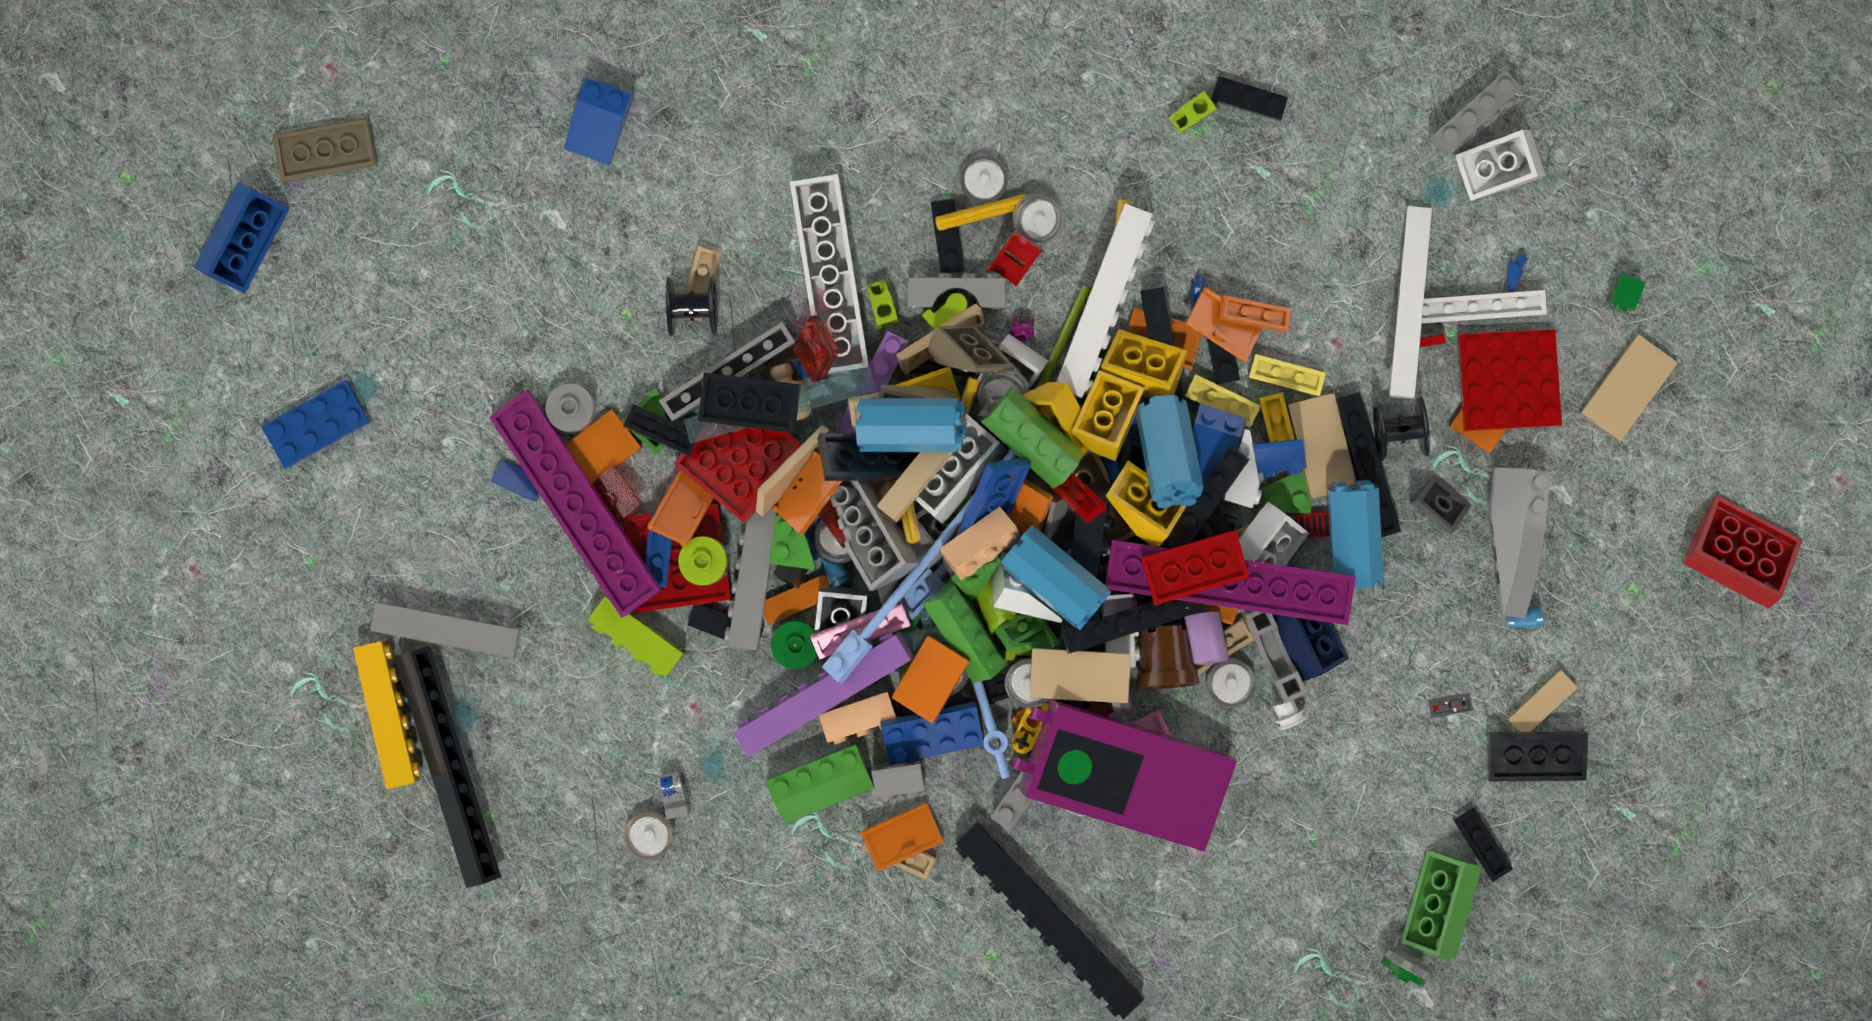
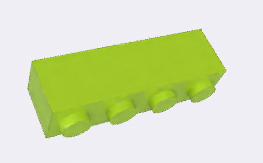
(637, 637)

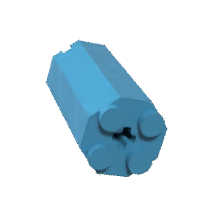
(910, 425)
(1169, 451)
(1356, 532)
(1055, 577)

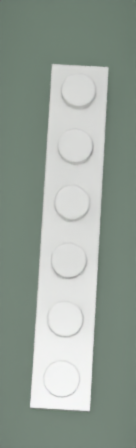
(1484, 306)

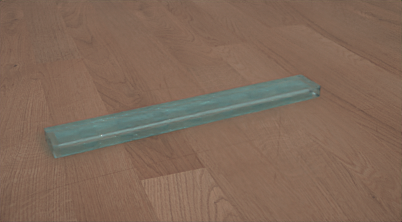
(811, 397)

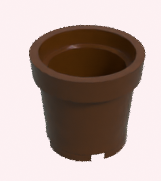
(1166, 659)

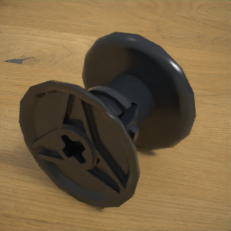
(691, 305)
(1401, 428)

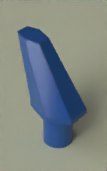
(1515, 272)
(1196, 290)

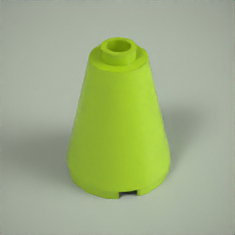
(992, 616)

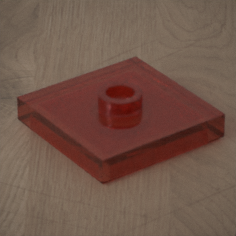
(617, 494)

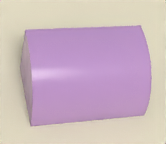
(1206, 638)

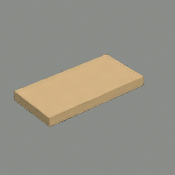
(1628, 387)
(1325, 443)
(780, 480)
(1080, 675)

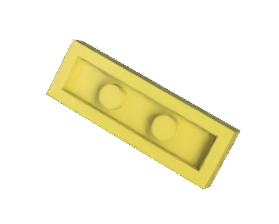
(1287, 375)
(1215, 396)

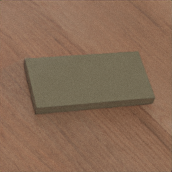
(325, 150)

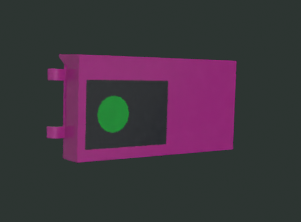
(1126, 774)

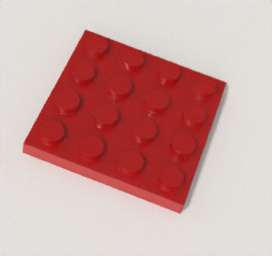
(1509, 380)
(737, 465)
(679, 590)

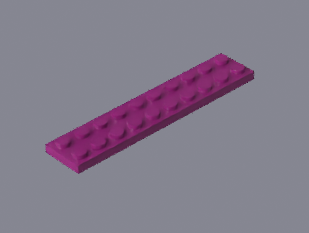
(575, 503)
(1268, 590)

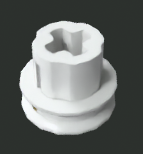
(1288, 714)

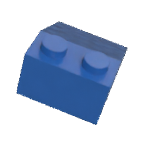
(598, 121)
(1213, 434)
(1280, 456)

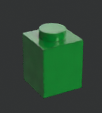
(1626, 293)

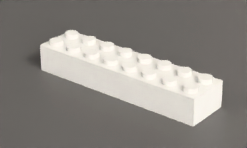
(830, 267)
(1104, 298)

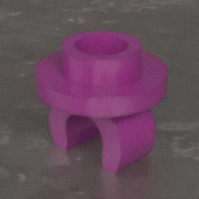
(1022, 331)

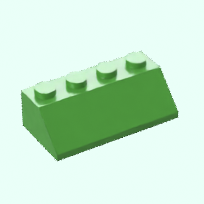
(1033, 437)
(965, 631)
(819, 783)
(1441, 905)

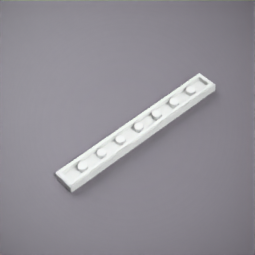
(1410, 302)

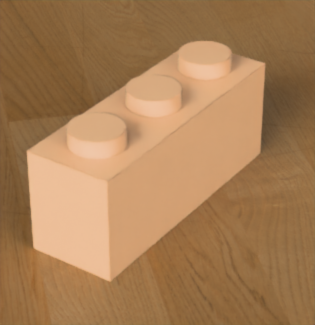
(980, 543)
(857, 717)

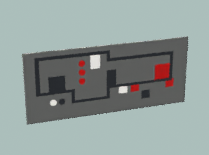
(1450, 705)

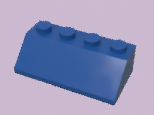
(241, 238)

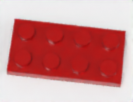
(1195, 567)

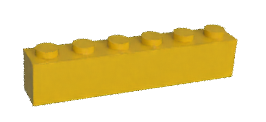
(386, 714)

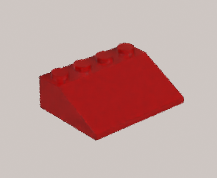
(1743, 552)

